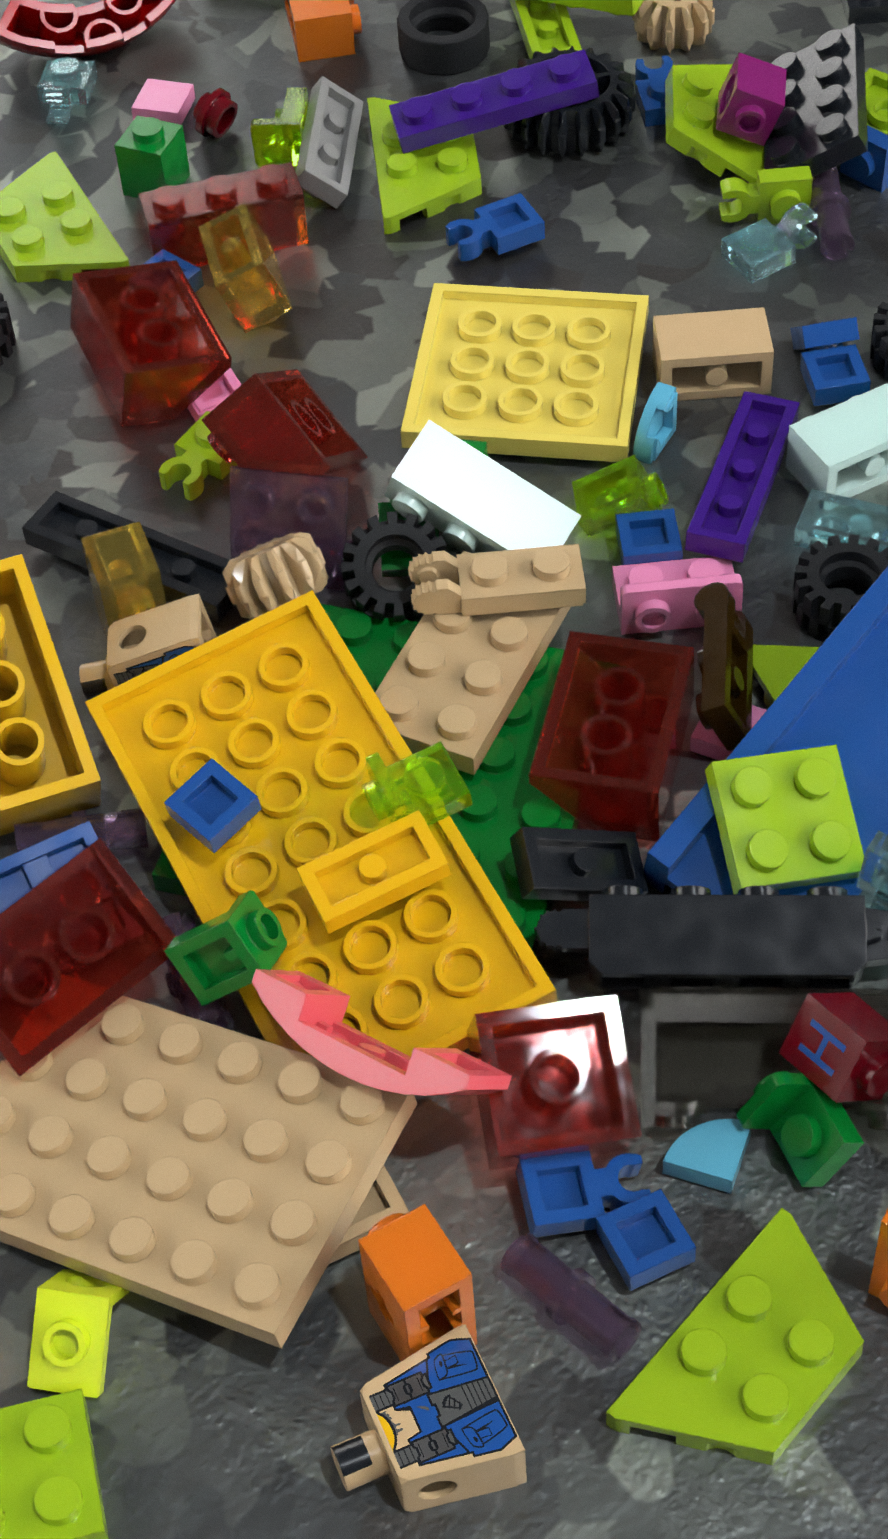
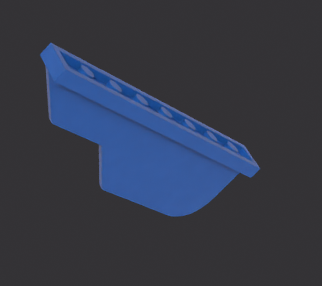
(831, 701)

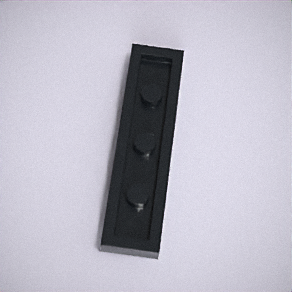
(182, 566)

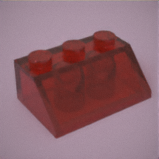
(174, 213)
(146, 339)
(281, 426)
(615, 731)
(72, 952)

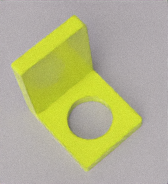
(72, 1333)

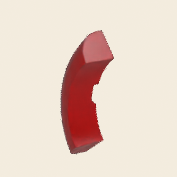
(74, 31)

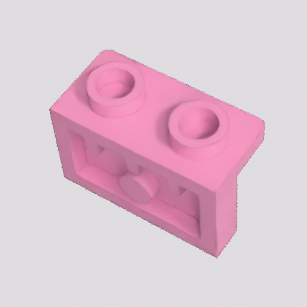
(663, 593)

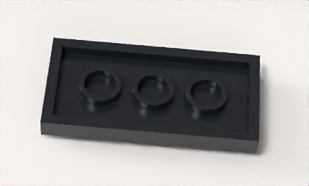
(823, 104)

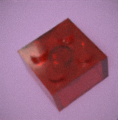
(566, 1083)

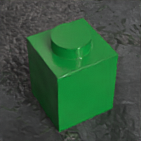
(151, 156)

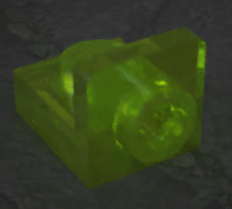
(280, 138)
(616, 490)
(418, 782)

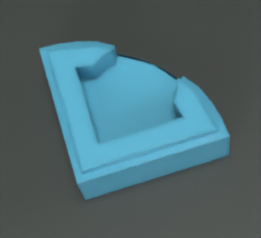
(656, 423)
(709, 1154)

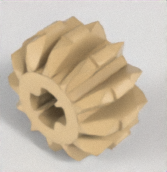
(674, 23)
(275, 574)

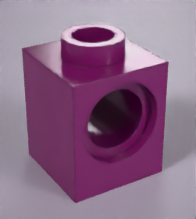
(751, 99)

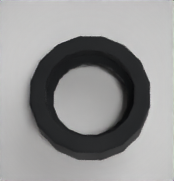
(443, 53)

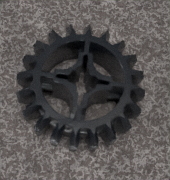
(586, 123)

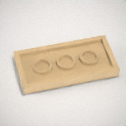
(464, 678)

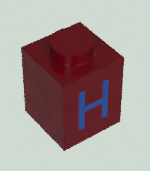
(840, 1046)

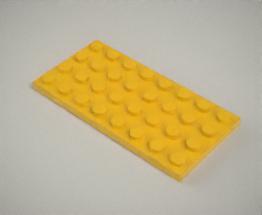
(294, 726)

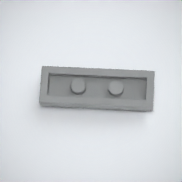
(329, 142)

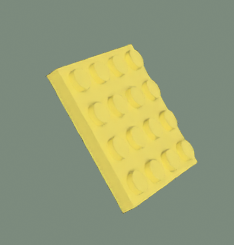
(530, 370)

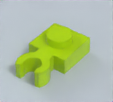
(768, 197)
(193, 462)

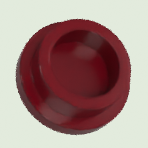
(215, 113)

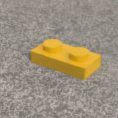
(374, 871)

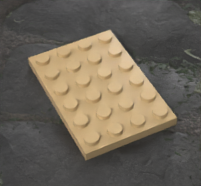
(190, 1163)

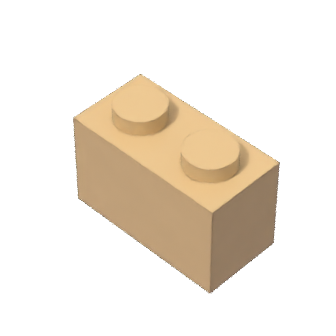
(714, 353)

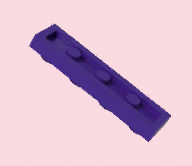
(494, 101)
(742, 477)

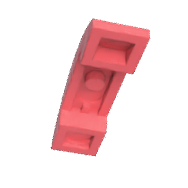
(314, 1018)

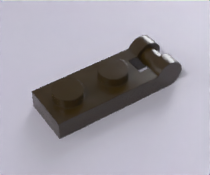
(724, 666)

